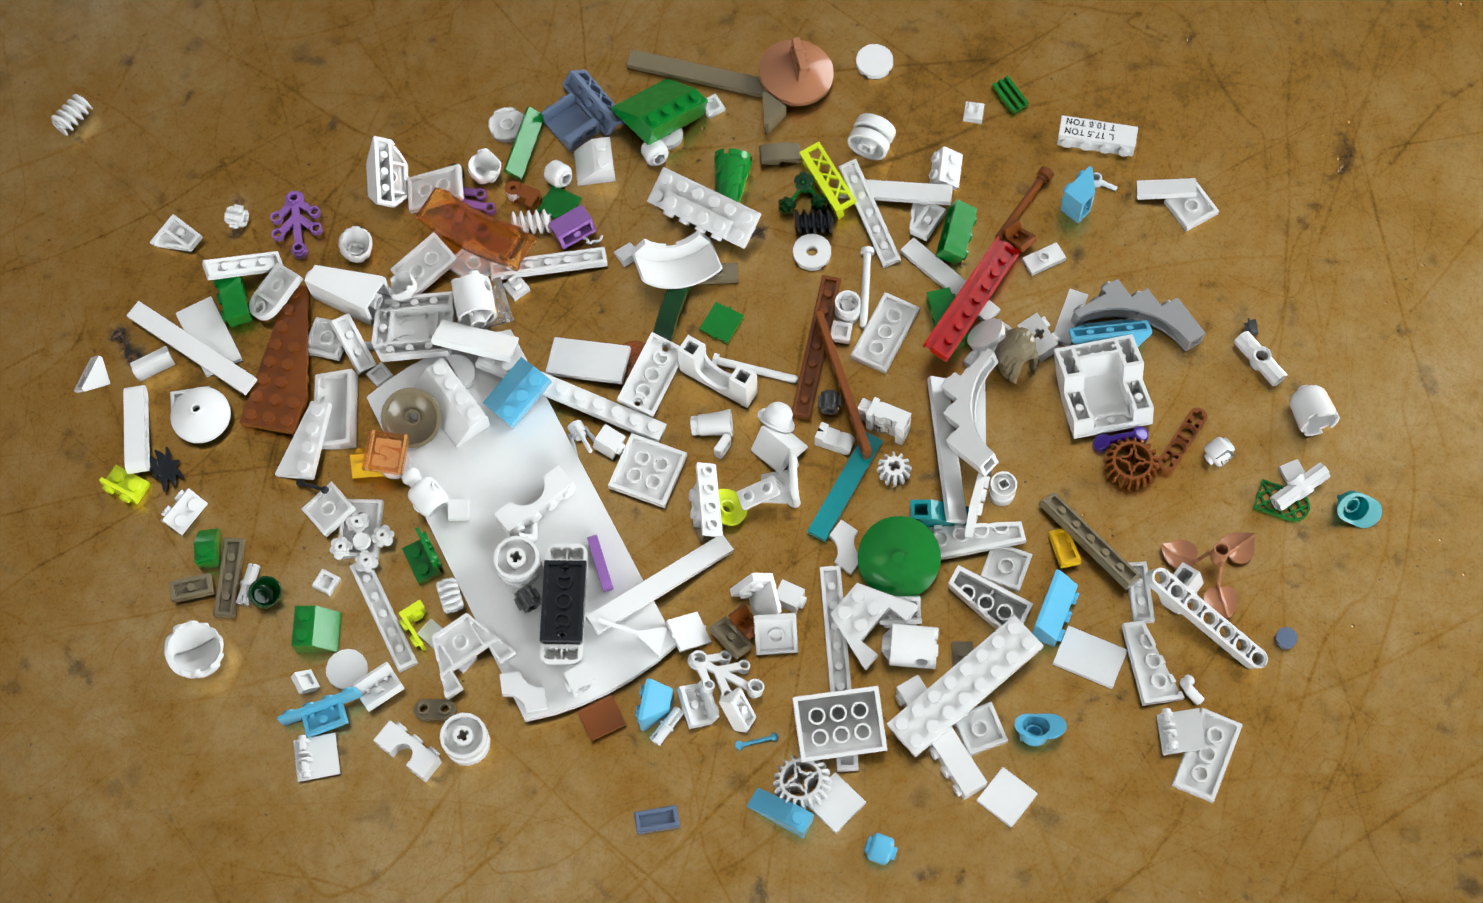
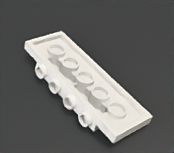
(703, 208)

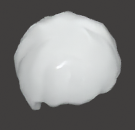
(355, 244)

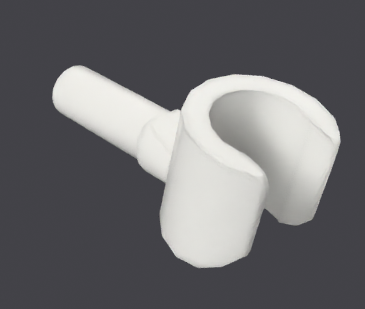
(1100, 182)

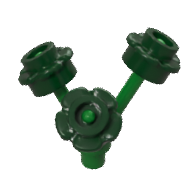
(804, 184)

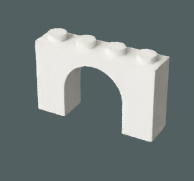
(738, 386)

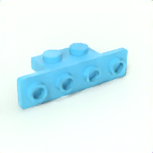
(323, 714)

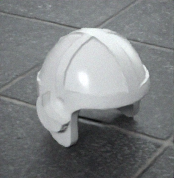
(484, 167)

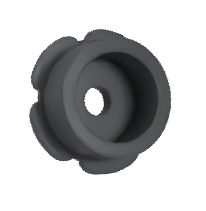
(1251, 326)

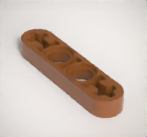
(1180, 440)

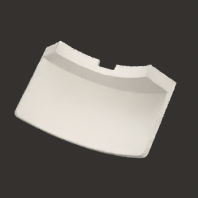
(677, 265)

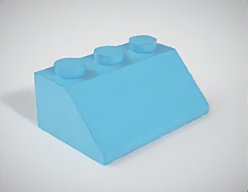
(517, 392)
(1055, 609)

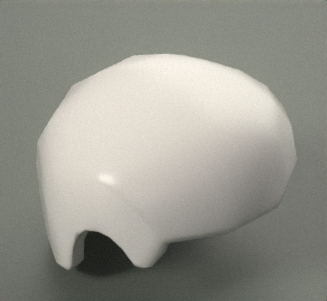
(402, 286)

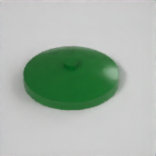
(899, 556)

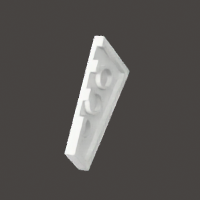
(306, 445)
(1149, 667)

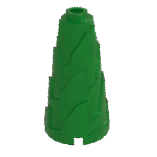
(731, 172)

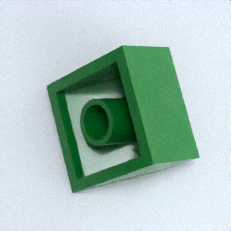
(316, 630)

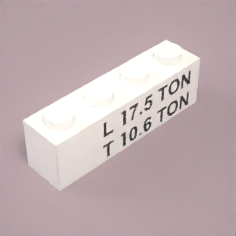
(1097, 136)

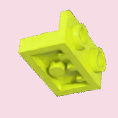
(127, 486)

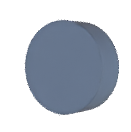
(1286, 638)

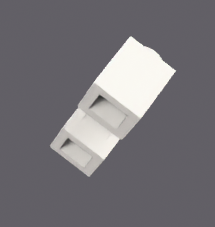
(423, 760)

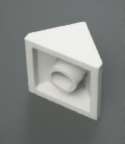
(776, 447)

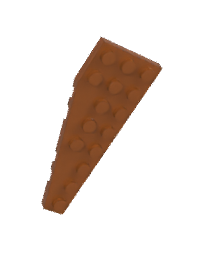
(282, 379)

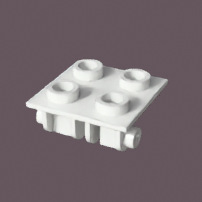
(1180, 731)
(316, 756)

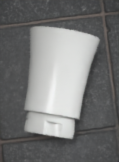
(712, 423)

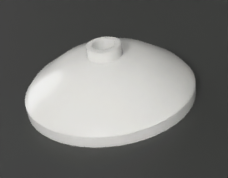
(206, 422)

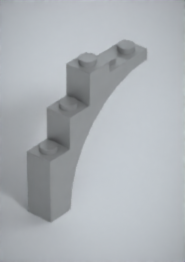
(1168, 317)

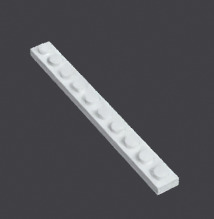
(586, 402)
(836, 647)

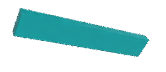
(842, 491)

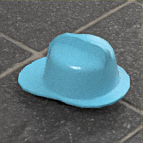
(1037, 728)

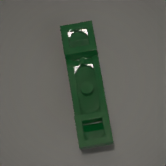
(670, 311)

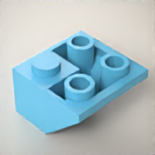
(655, 704)

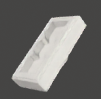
(1044, 259)

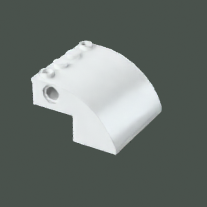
(1103, 386)

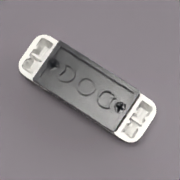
(563, 604)

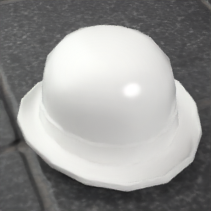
(777, 417)

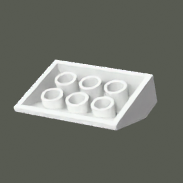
(839, 723)

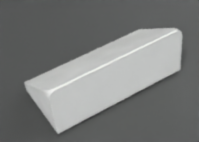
(738, 710)

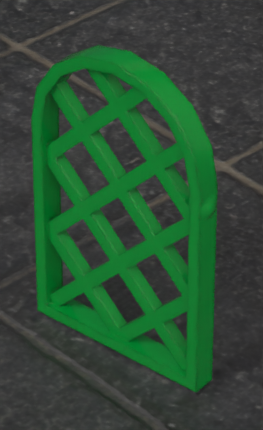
(1281, 515)

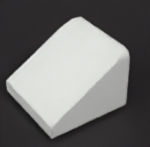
(624, 254)

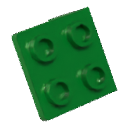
(422, 558)

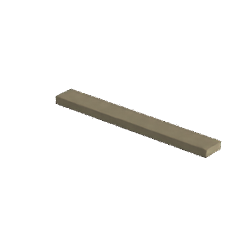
(695, 73)

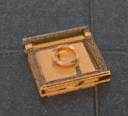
(385, 452)

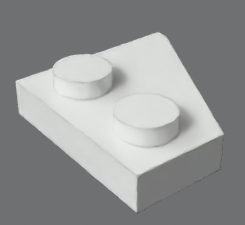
(925, 219)
(176, 236)

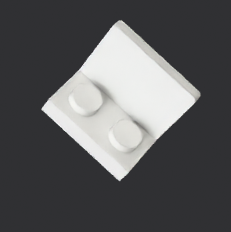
(761, 592)

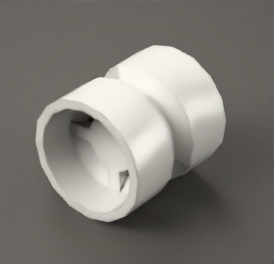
(847, 306)
(1002, 488)

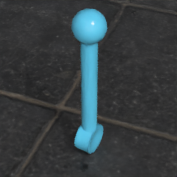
(739, 744)

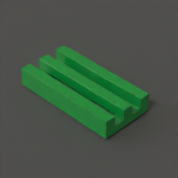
(1002, 83)

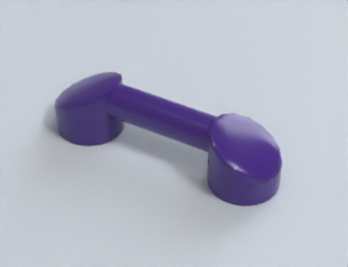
(1102, 441)

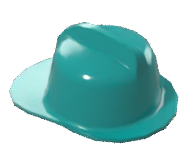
(1358, 509)

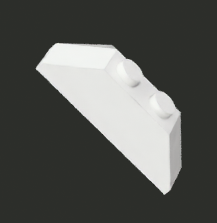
(386, 173)

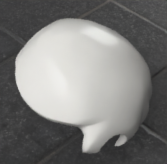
(194, 649)

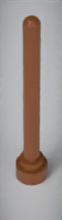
(1043, 175)

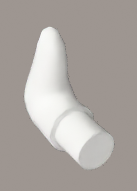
(533, 536)

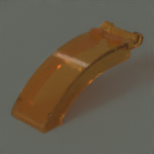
(475, 230)

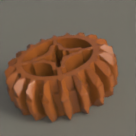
(1147, 463)

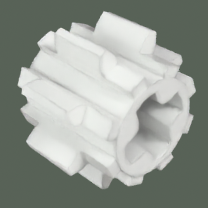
(236, 216)

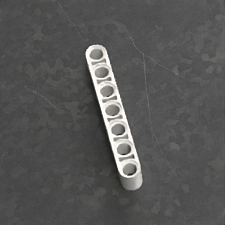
(1215, 622)

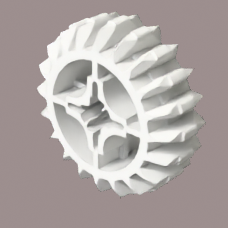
(794, 785)

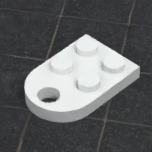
(274, 292)

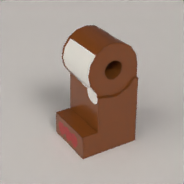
(523, 194)

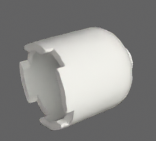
(1313, 409)

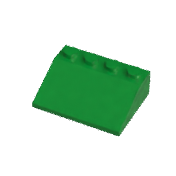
(661, 109)

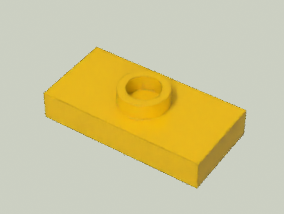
(1064, 548)

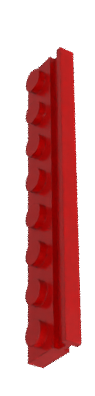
(971, 299)

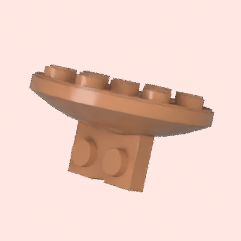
(796, 72)

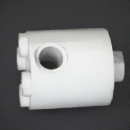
(474, 300)
(911, 646)

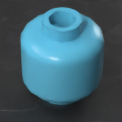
(880, 848)

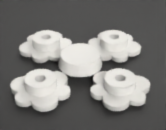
(361, 542)

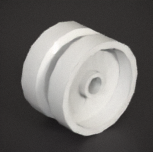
(871, 136)
(517, 561)
(461, 727)

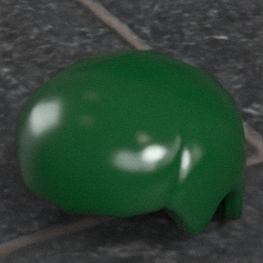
(264, 592)

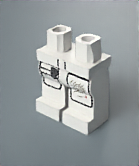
(885, 418)

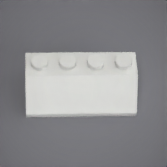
(460, 412)

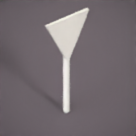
(652, 637)

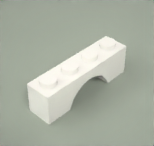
(516, 518)

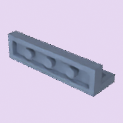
(592, 101)

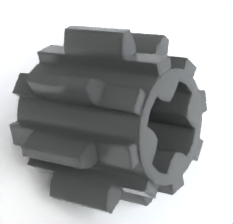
(829, 402)
(527, 599)

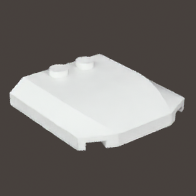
(406, 327)

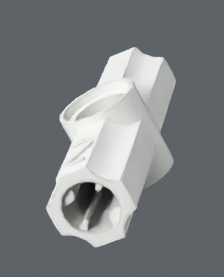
(1268, 367)
(1300, 487)

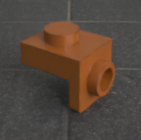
(1017, 236)
(743, 621)

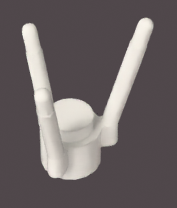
(579, 432)

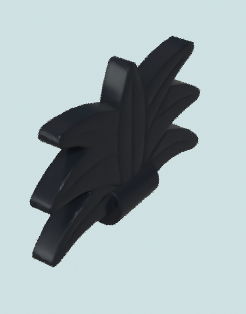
(165, 468)

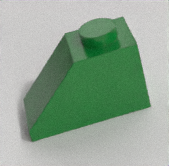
(207, 549)

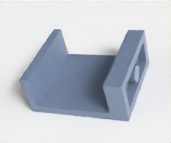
(570, 122)

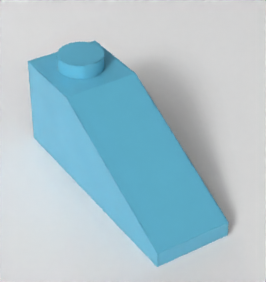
(784, 814)

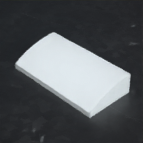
(341, 391)

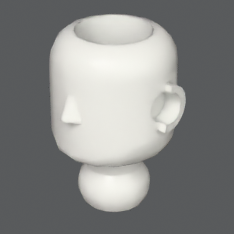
(424, 493)

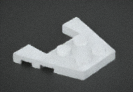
(861, 612)
(459, 644)

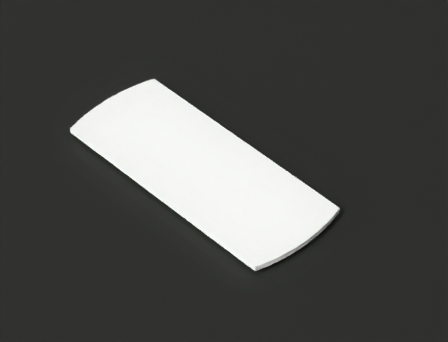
(509, 467)

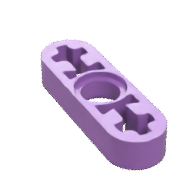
(600, 563)

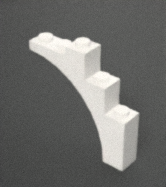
(962, 413)

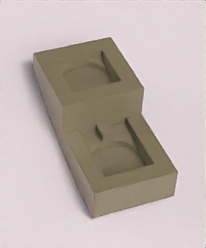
(779, 152)

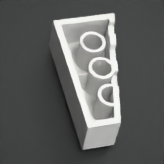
(988, 599)

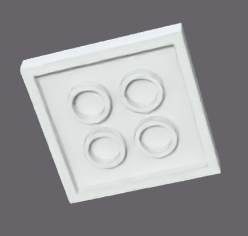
(647, 470)

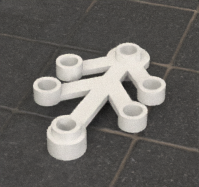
(723, 673)

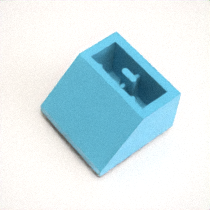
(1079, 195)

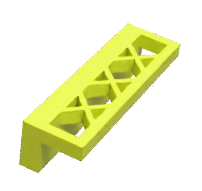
(823, 184)

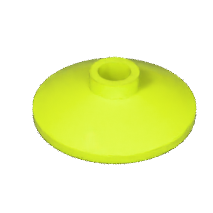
(730, 502)

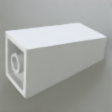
(348, 291)

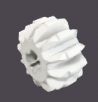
(888, 464)
(449, 595)

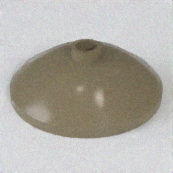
(397, 415)

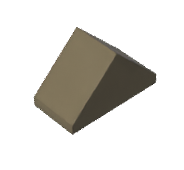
(773, 112)

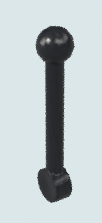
(300, 483)

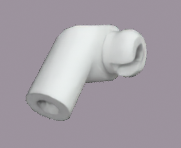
(1191, 692)

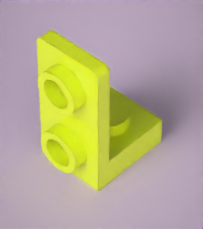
(413, 613)

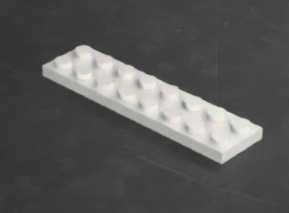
(964, 686)

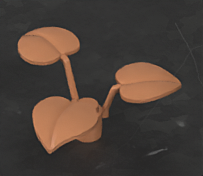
(1239, 549)

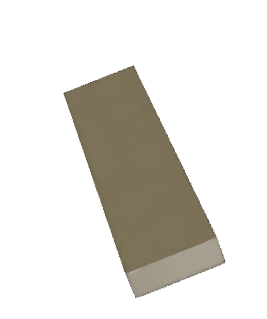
(229, 578)

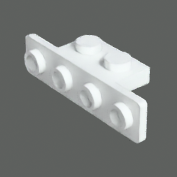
(705, 501)

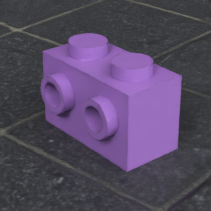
(574, 224)

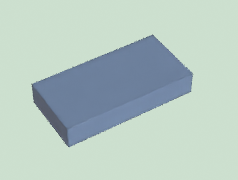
(657, 819)

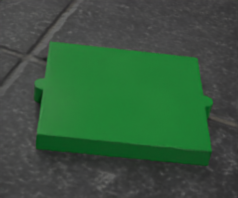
(558, 202)
(721, 322)

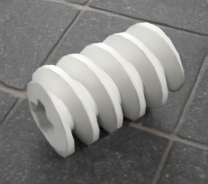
(70, 113)
(532, 222)

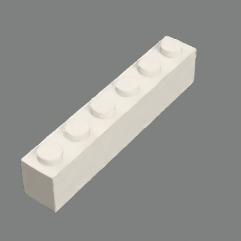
(947, 748)

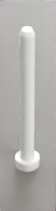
(867, 252)
(717, 360)

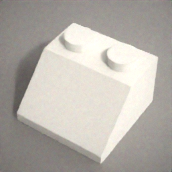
(594, 162)

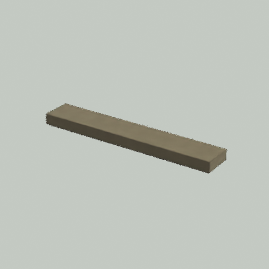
(1090, 540)

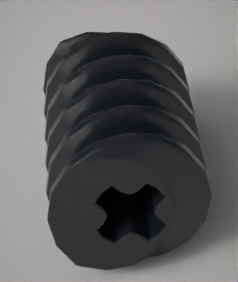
(814, 221)

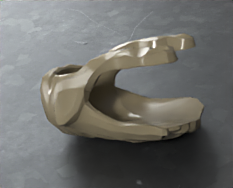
(1014, 351)

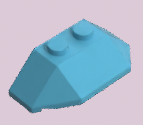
(1109, 329)

